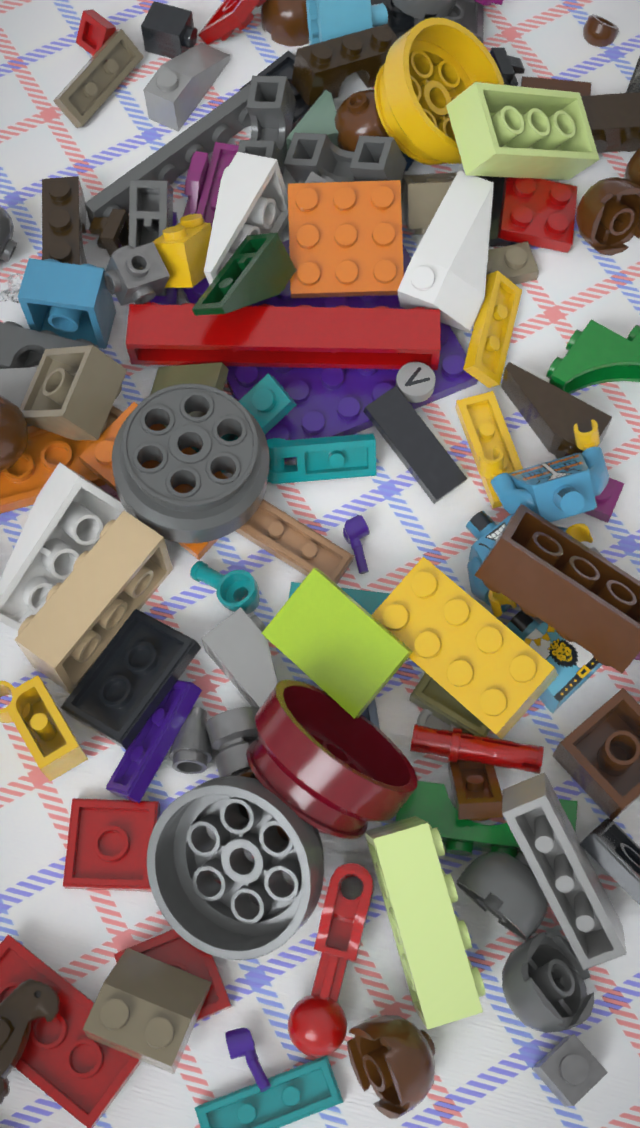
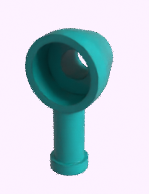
(229, 587)

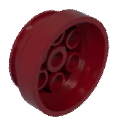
(326, 762)

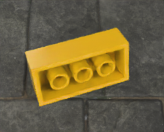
(465, 648)

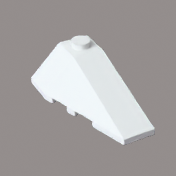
(248, 203)
(453, 255)
(57, 531)

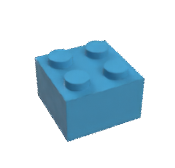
(67, 300)

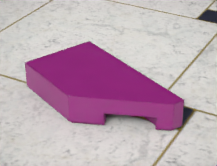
(195, 181)

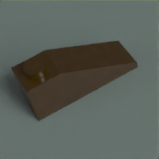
(551, 411)

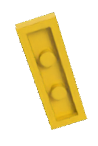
(493, 330)
(484, 430)

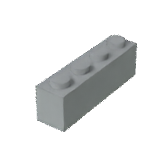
(563, 871)

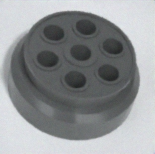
(215, 504)
(222, 916)

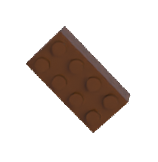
(566, 587)

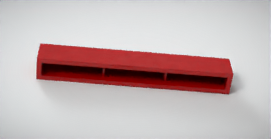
(284, 336)

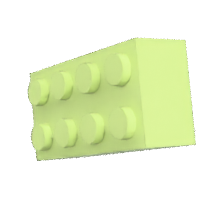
(521, 132)
(424, 922)

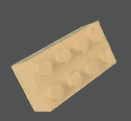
(95, 600)

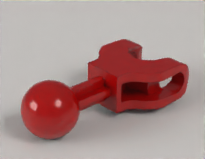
(318, 1021)

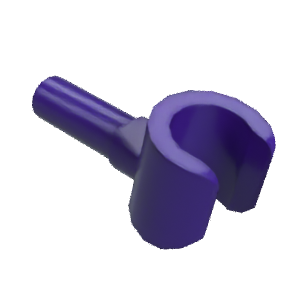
(353, 531)
(242, 1044)

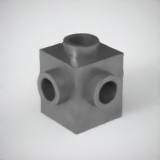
(136, 274)

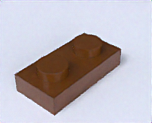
(475, 790)

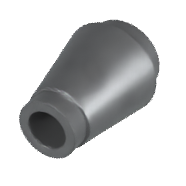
(192, 745)

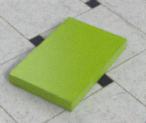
(336, 643)

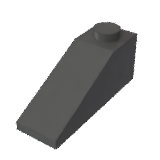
(149, 212)

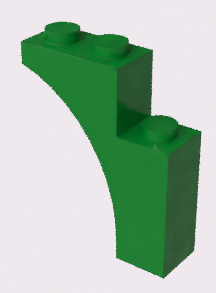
(597, 358)

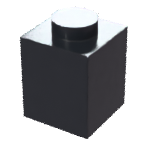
(168, 30)

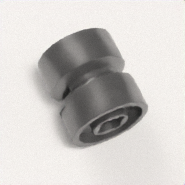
(232, 735)

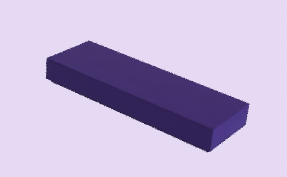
(153, 743)

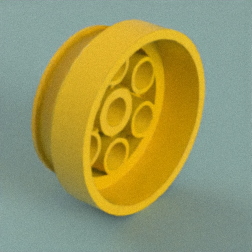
(421, 77)

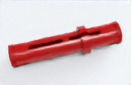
(476, 748)

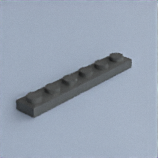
(177, 154)

